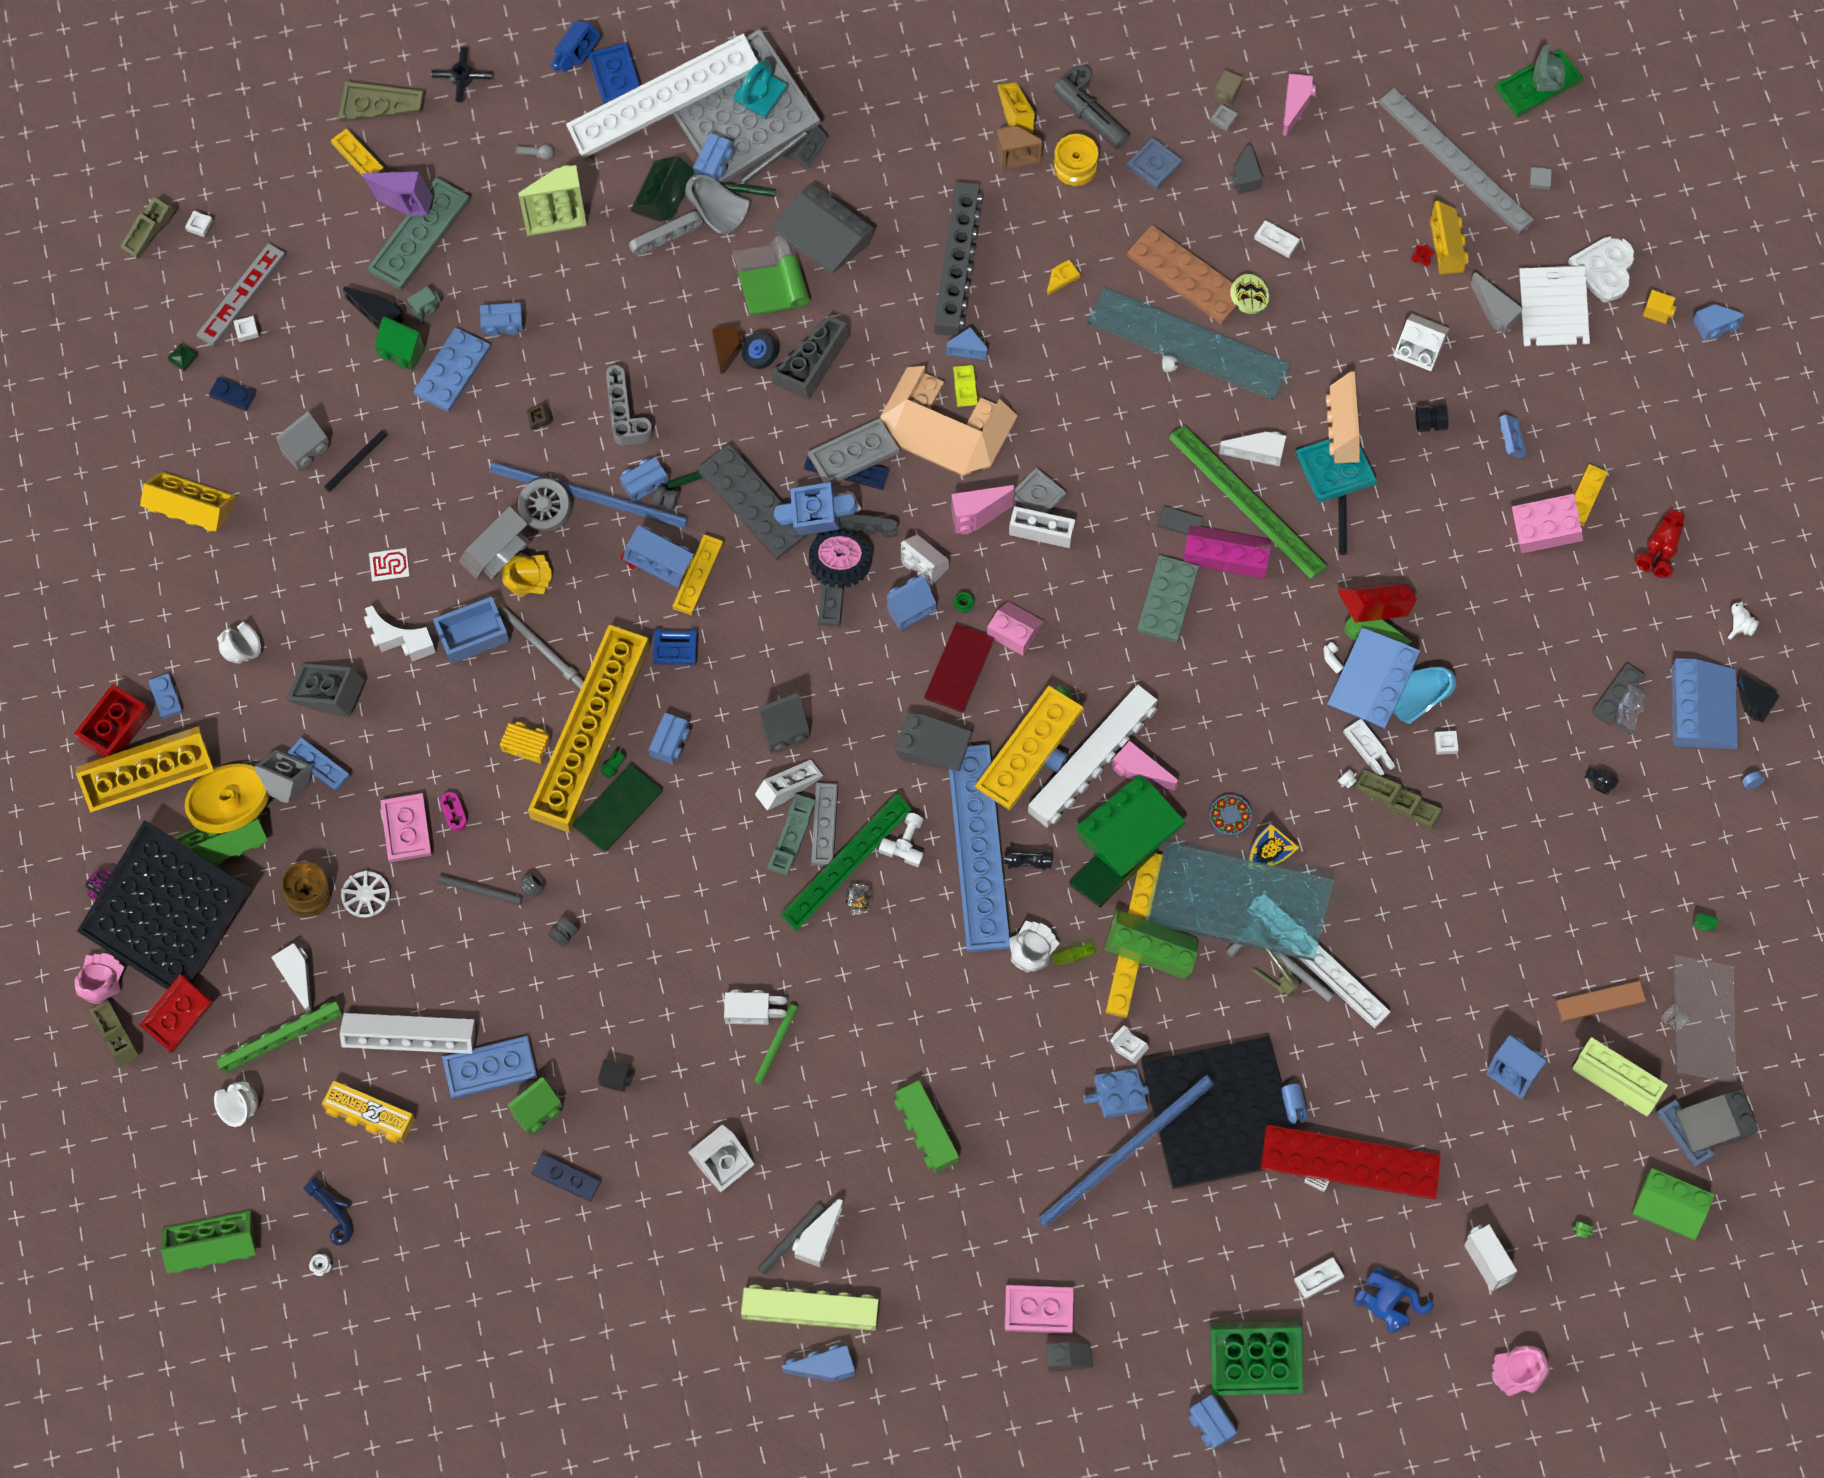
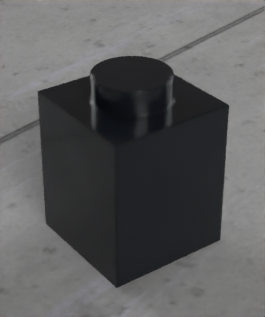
(615, 1076)

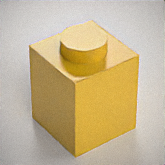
(1659, 307)

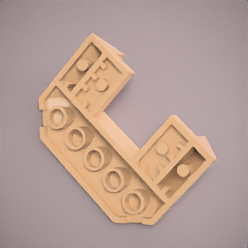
(938, 437)

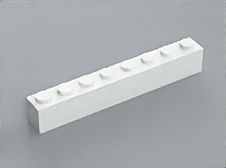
(1092, 756)

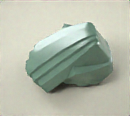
(1548, 71)

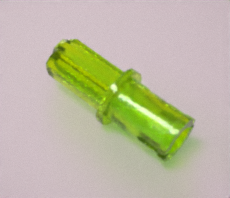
(1073, 954)

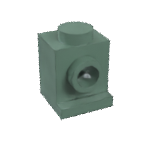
(423, 303)

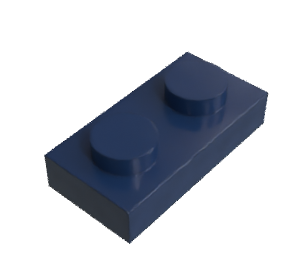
(232, 394)

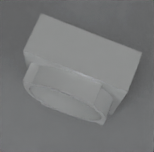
(496, 545)

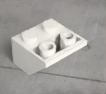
(1421, 342)
(923, 559)

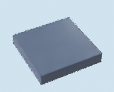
(1154, 163)

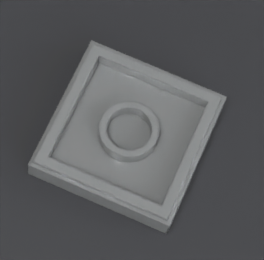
(1038, 493)

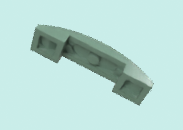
(792, 835)

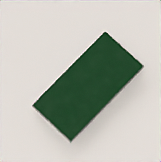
(617, 808)
(1100, 882)

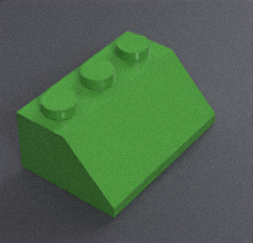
(1673, 1204)

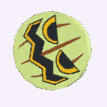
(1249, 293)

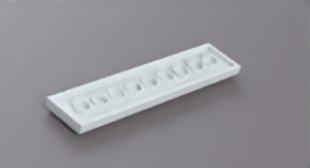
(662, 96)

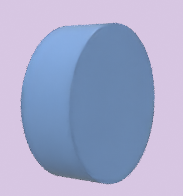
(1753, 780)

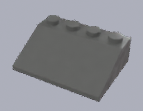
(823, 229)

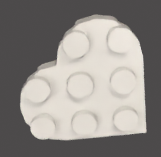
(1606, 267)

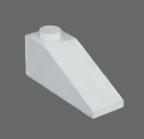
(1259, 447)
(786, 784)
(295, 971)
(816, 1238)

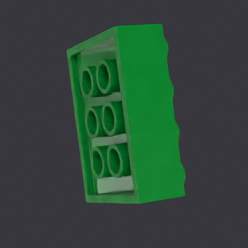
(1129, 826)
(1256, 1357)

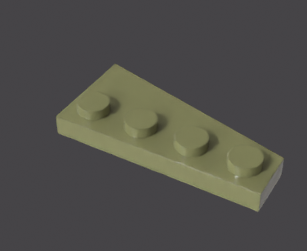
(375, 101)

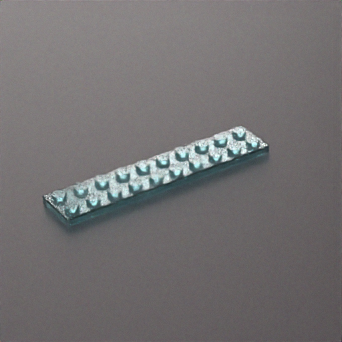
(1189, 344)

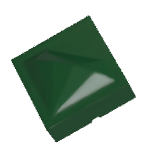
(182, 357)

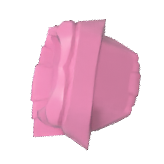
(99, 978)
(1520, 1369)

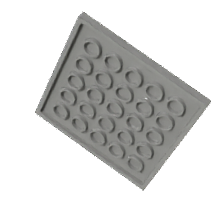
(749, 133)

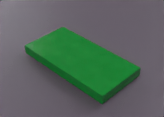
(1519, 89)

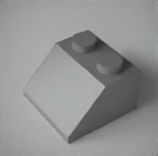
(302, 441)
(283, 775)

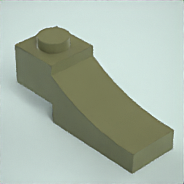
(147, 225)
(113, 1033)

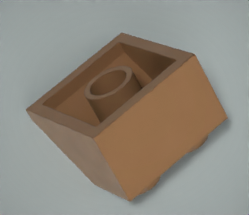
(1017, 148)

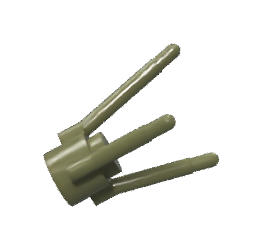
(1288, 983)

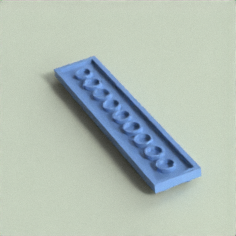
(978, 856)

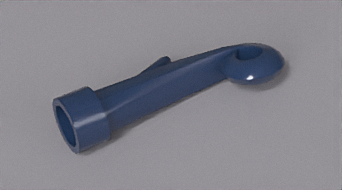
(332, 1204)

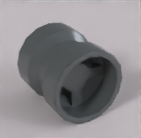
(666, 498)
(562, 932)

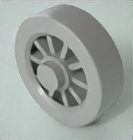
(544, 505)

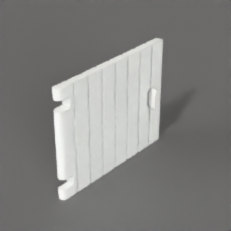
(1554, 308)

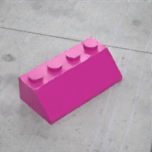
(1227, 551)

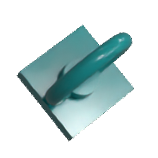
(760, 90)

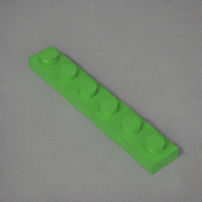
(286, 1033)

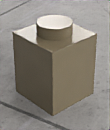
(1228, 88)

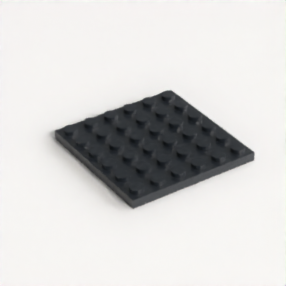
(163, 907)
(1226, 1126)

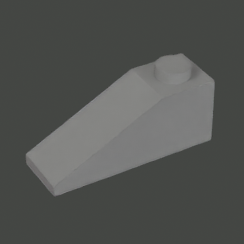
(1497, 307)

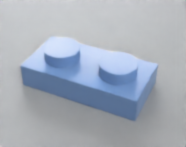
(1512, 435)
(165, 696)

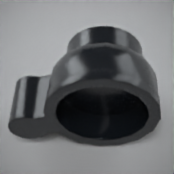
(1603, 781)

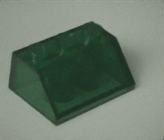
(663, 189)

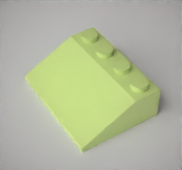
(553, 202)

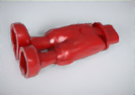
(1664, 540)

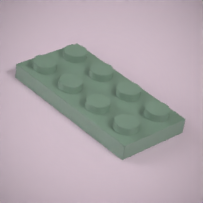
(1167, 599)

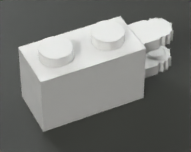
(751, 1007)

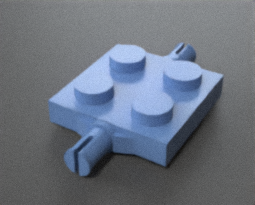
(1119, 1093)

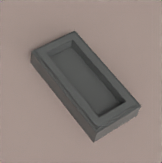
(1177, 520)

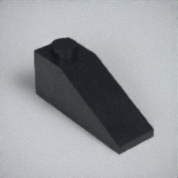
(373, 306)

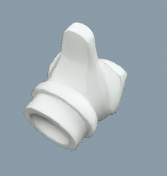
(1742, 621)

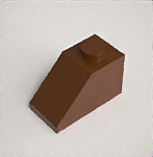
(727, 345)

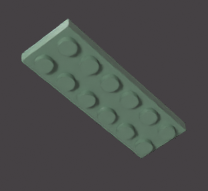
(418, 236)

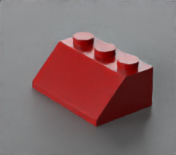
(1378, 601)

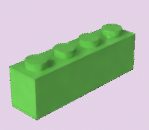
(926, 1126)

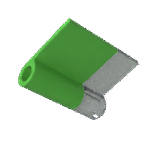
(771, 277)

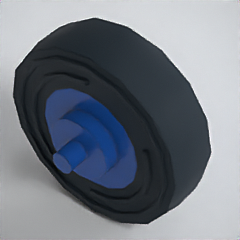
(759, 350)

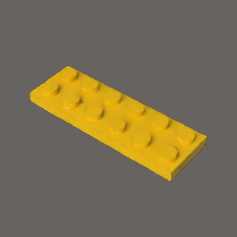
(1029, 748)

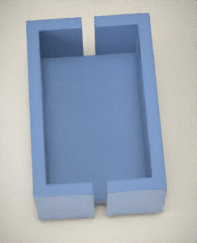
(471, 630)

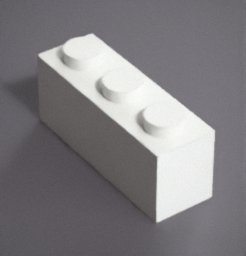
(1042, 527)

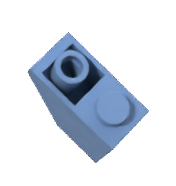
(1716, 320)

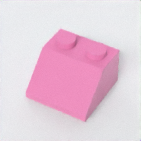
(1014, 628)

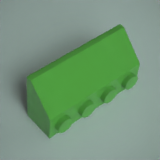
(221, 846)
(1152, 944)
(208, 1241)

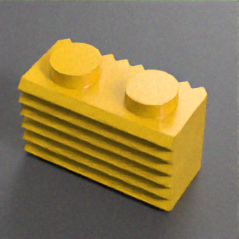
(525, 742)

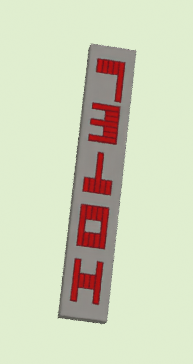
(240, 295)

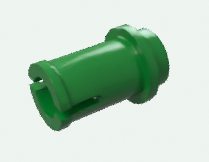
(608, 769)

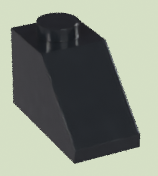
(1756, 698)

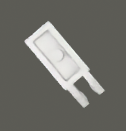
(1368, 746)

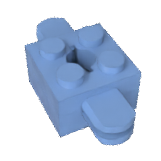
(814, 500)

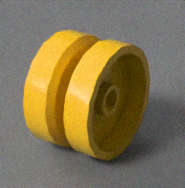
(1076, 160)

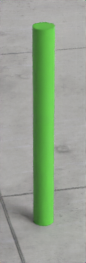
(775, 1044)

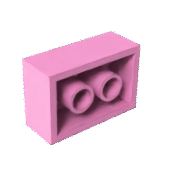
(1547, 523)

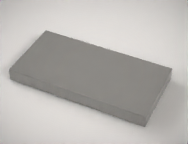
(853, 452)

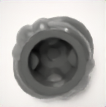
(532, 885)

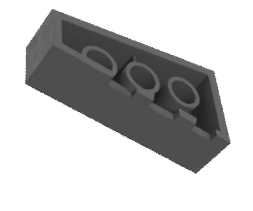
(810, 362)

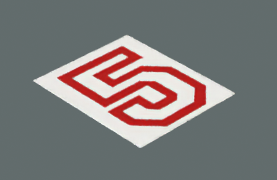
(389, 564)

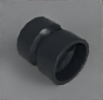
(1430, 418)

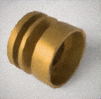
(305, 878)

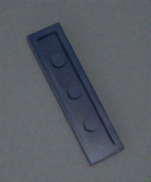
(872, 476)

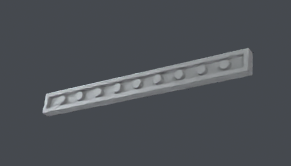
(1456, 161)

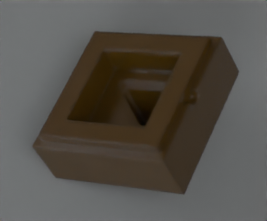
(538, 416)

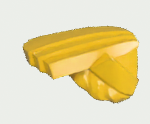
(527, 574)

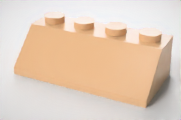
(1344, 420)

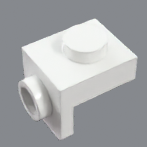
(1128, 1045)

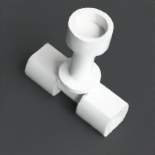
(903, 847)

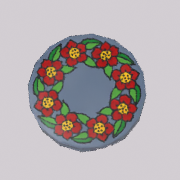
(1230, 815)

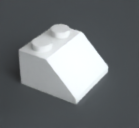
(721, 1158)

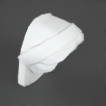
(1032, 946)

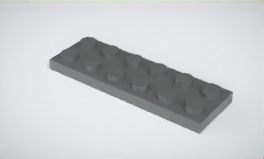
(749, 500)

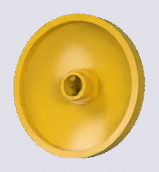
(226, 799)

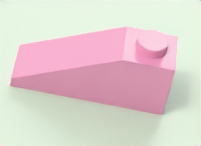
(1297, 99)
(1134, 762)

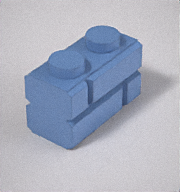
(714, 157)
(501, 319)
(643, 479)
(669, 738)
(1212, 1422)

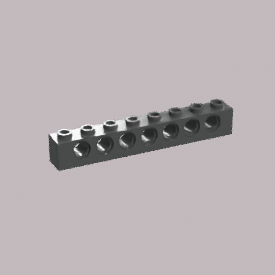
(952, 323)

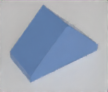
(967, 346)

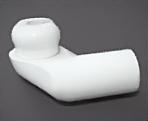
(1330, 658)

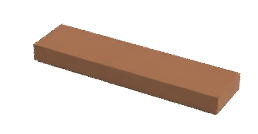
(1600, 1001)

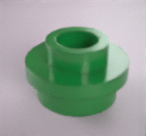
(963, 596)

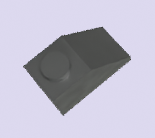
(1246, 173)
(1068, 1356)

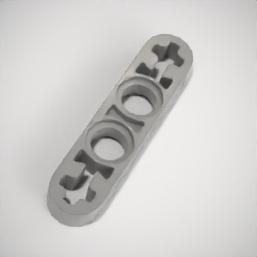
(665, 233)

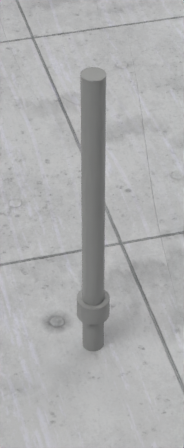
(569, 672)

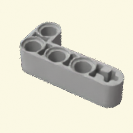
(621, 405)

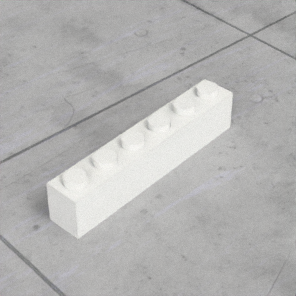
(407, 1033)

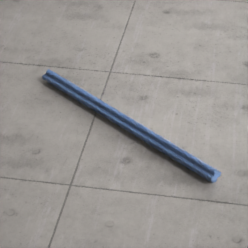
(594, 497)
(1134, 1143)

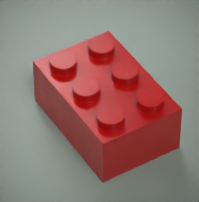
(112, 722)

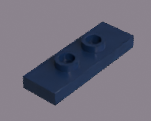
(565, 1177)

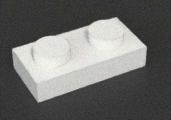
(1277, 239)
(1319, 1278)

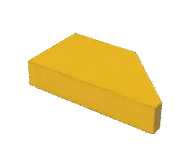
(1062, 276)

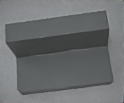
(807, 150)

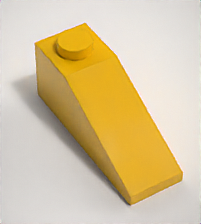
(1016, 107)

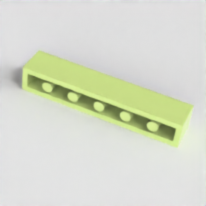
(809, 1308)

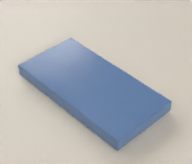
(489, 1067)

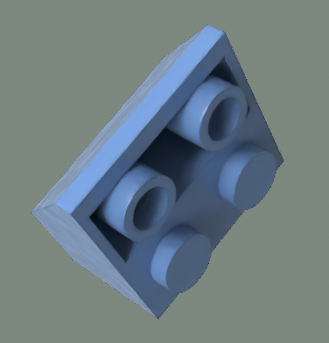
(910, 602)

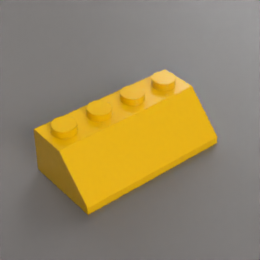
(187, 501)

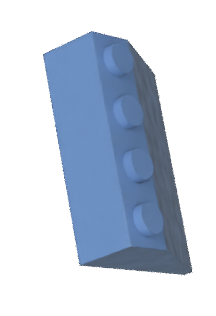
(1374, 678)
(1703, 705)

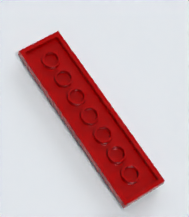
(1350, 1162)

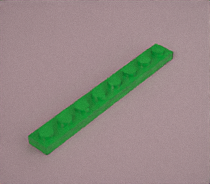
(845, 862)

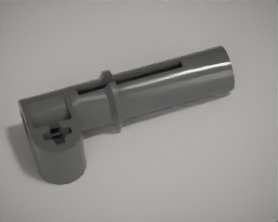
(1086, 107)

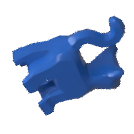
(1387, 1298)

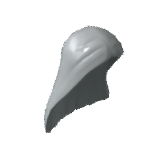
(716, 204)

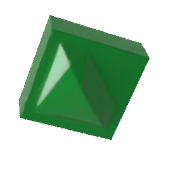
(1705, 922)

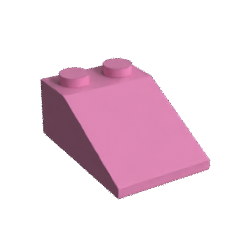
(979, 507)

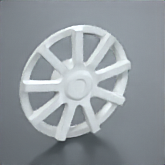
(365, 894)

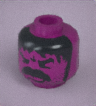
(96, 882)

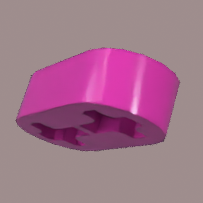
(449, 813)

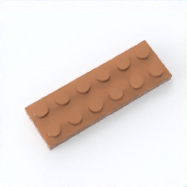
(1184, 273)

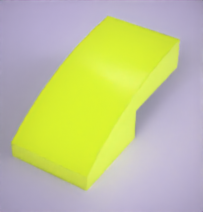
(965, 385)

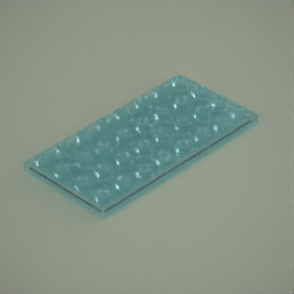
(1240, 901)

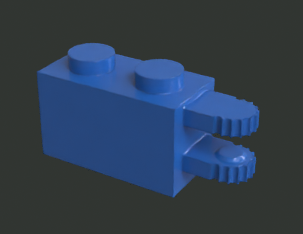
(575, 46)

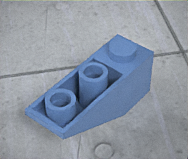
(827, 1366)

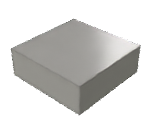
(1224, 117)
(1540, 178)

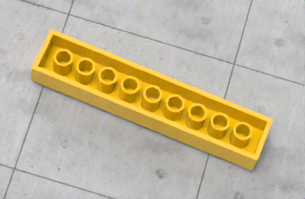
(589, 728)

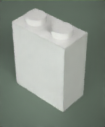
(1490, 1257)

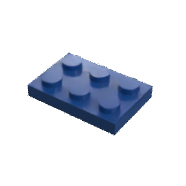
(613, 72)

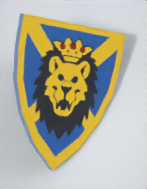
(1271, 847)

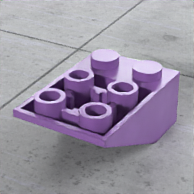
(401, 191)

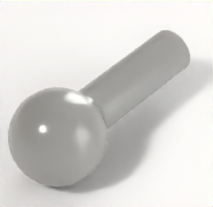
(544, 151)

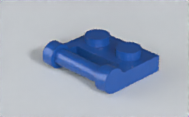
(674, 652)

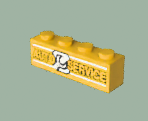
(368, 1112)

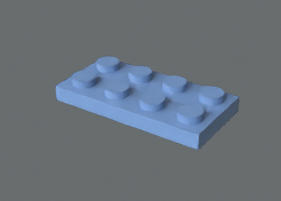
(452, 369)

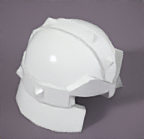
(239, 645)
(236, 1103)

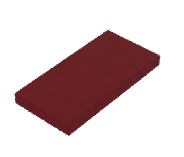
(959, 668)

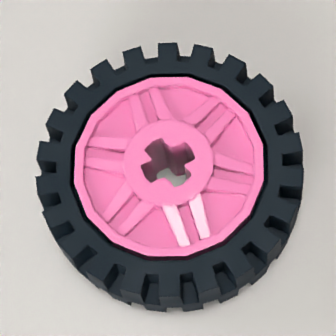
(839, 558)

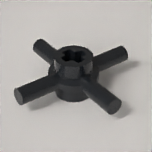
(461, 74)

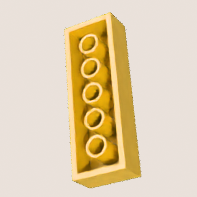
(144, 769)

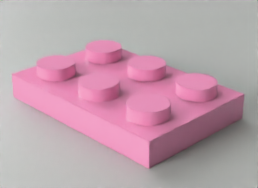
(405, 827)
(1039, 1309)

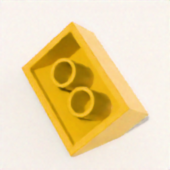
(1448, 239)

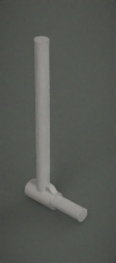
(1316, 986)

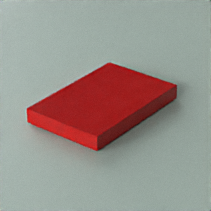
(176, 1013)

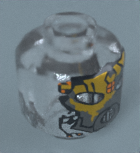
(858, 899)

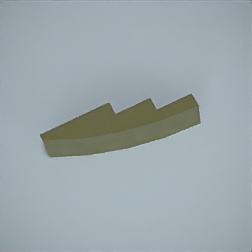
(1397, 799)

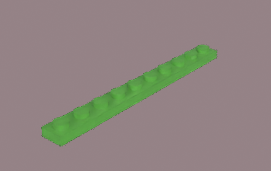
(1247, 502)

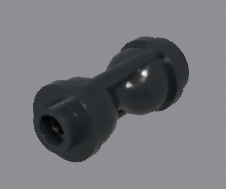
(1038, 859)

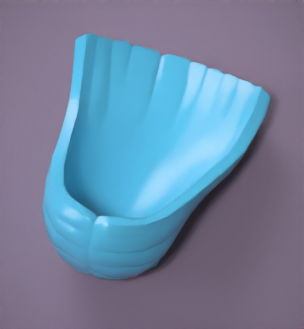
(1423, 691)

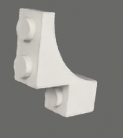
(414, 642)

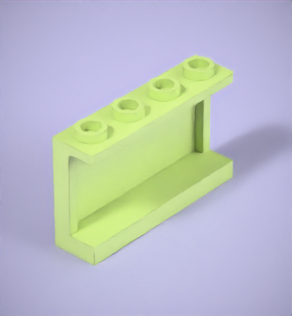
(1619, 1077)

